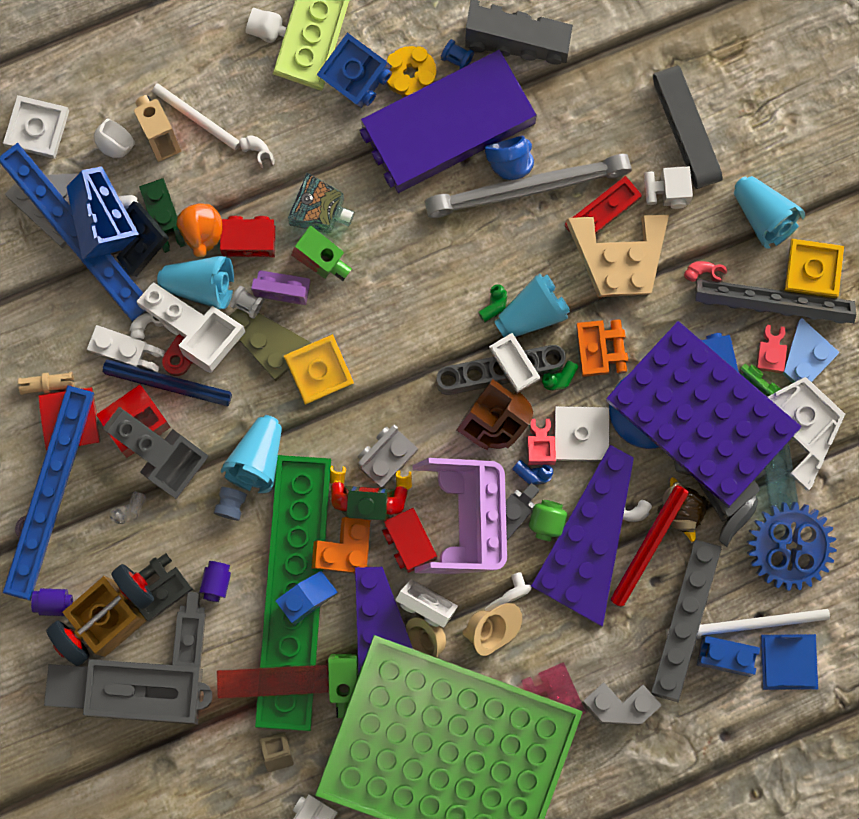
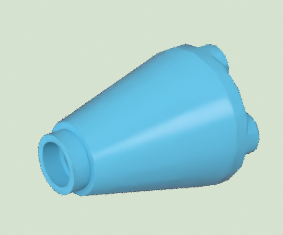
(533, 309)

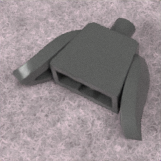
(747, 501)

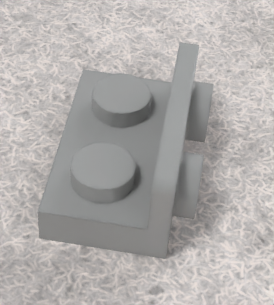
(386, 456)

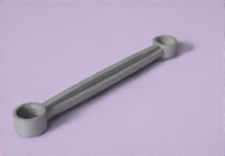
(444, 204)

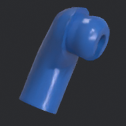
(536, 475)

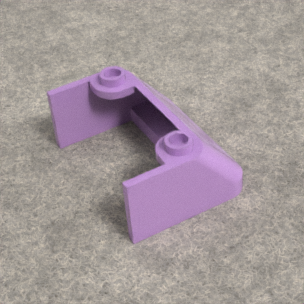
(481, 515)

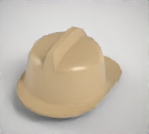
(493, 628)
(426, 637)

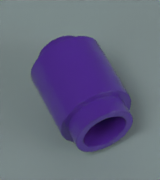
(215, 581)
(50, 601)

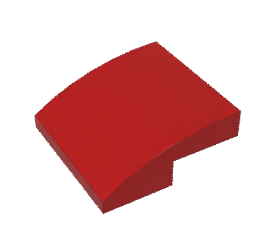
(49, 410)

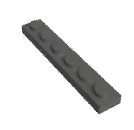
(776, 301)
(686, 621)

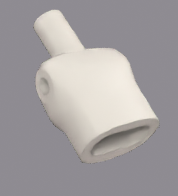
(265, 25)

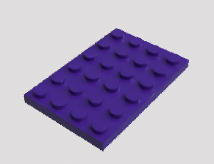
(703, 414)

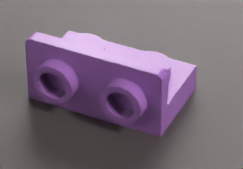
(281, 287)

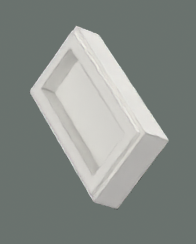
(514, 363)

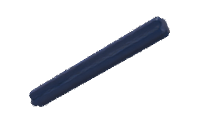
(167, 382)

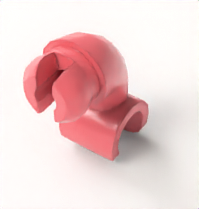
(700, 267)

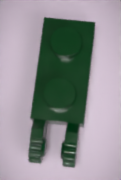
(161, 209)

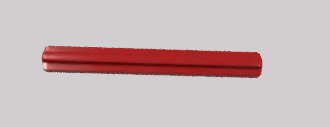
(649, 545)

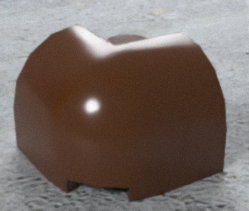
(496, 417)

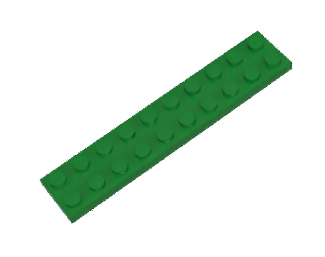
(297, 522)

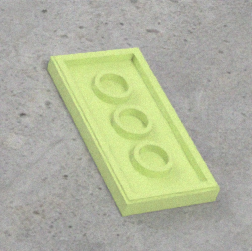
(310, 40)

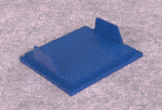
(789, 662)

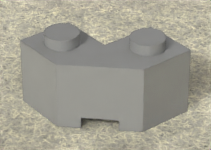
(610, 710)

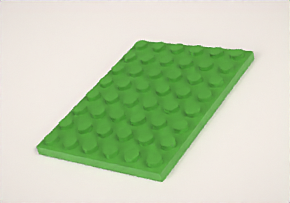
(444, 742)

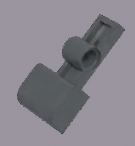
(169, 460)

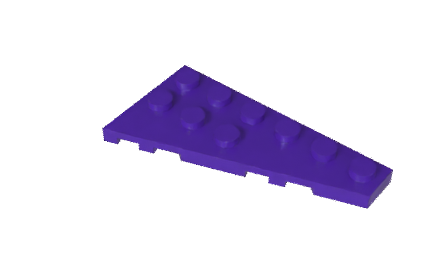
(584, 555)
(376, 611)

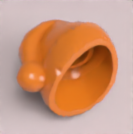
(200, 227)

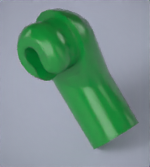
(560, 380)

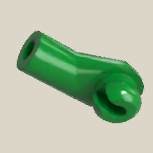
(497, 303)

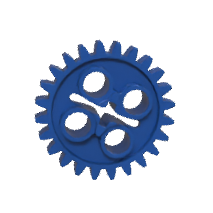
(816, 547)

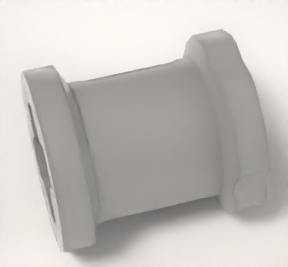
(246, 302)

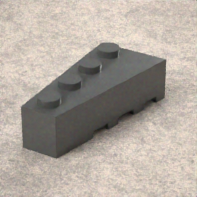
(516, 34)

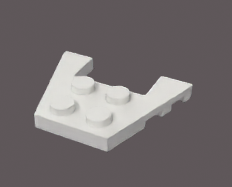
(819, 424)

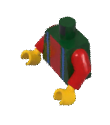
(367, 501)

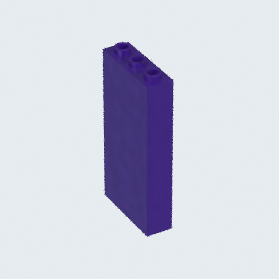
(447, 121)

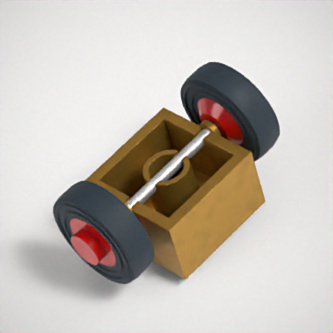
(102, 616)

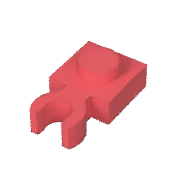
(772, 354)
(540, 446)

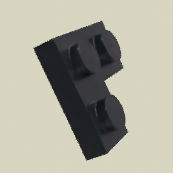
(145, 245)

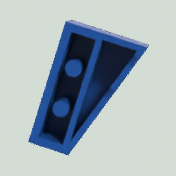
(99, 214)

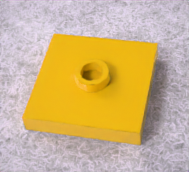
(814, 268)
(318, 369)

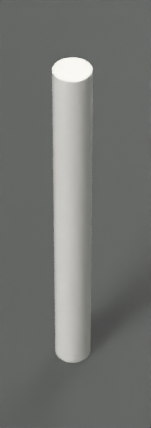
(196, 116)

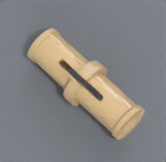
(45, 383)

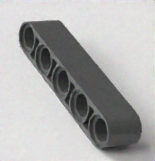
(687, 127)
(485, 367)

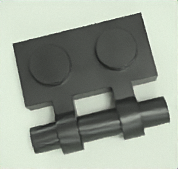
(166, 590)

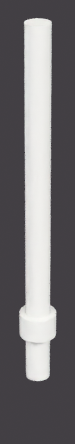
(762, 622)

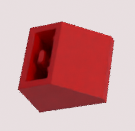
(140, 407)

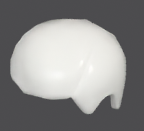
(113, 139)

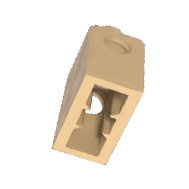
(156, 128)

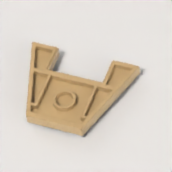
(620, 266)

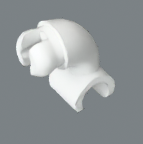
(255, 144)
(139, 324)
(638, 513)

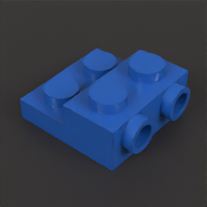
(355, 71)

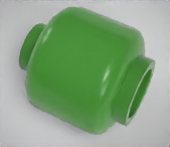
(547, 520)

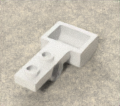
(206, 336)

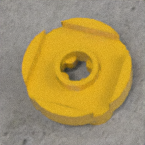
(417, 59)

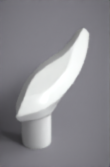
(513, 594)

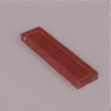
(272, 681)

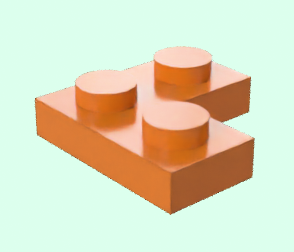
(347, 554)

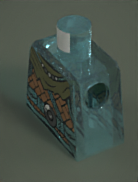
(319, 206)

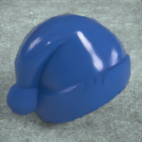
(510, 158)

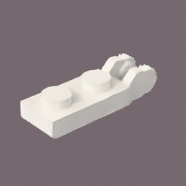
(123, 348)

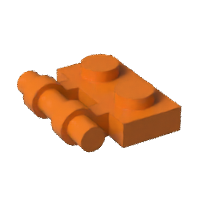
(593, 348)

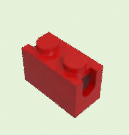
(248, 237)
(409, 540)

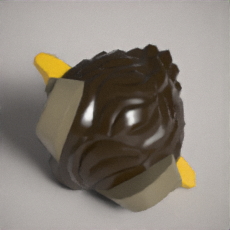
(690, 513)

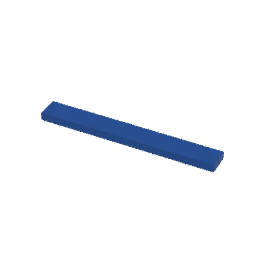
(60, 216)
(48, 493)

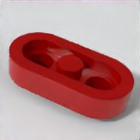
(174, 351)

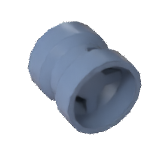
(230, 503)

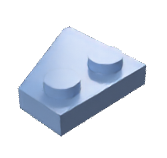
(808, 353)

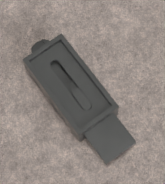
(129, 691)

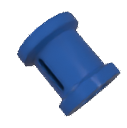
(457, 54)

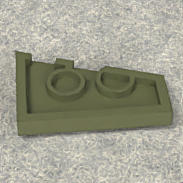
(268, 342)

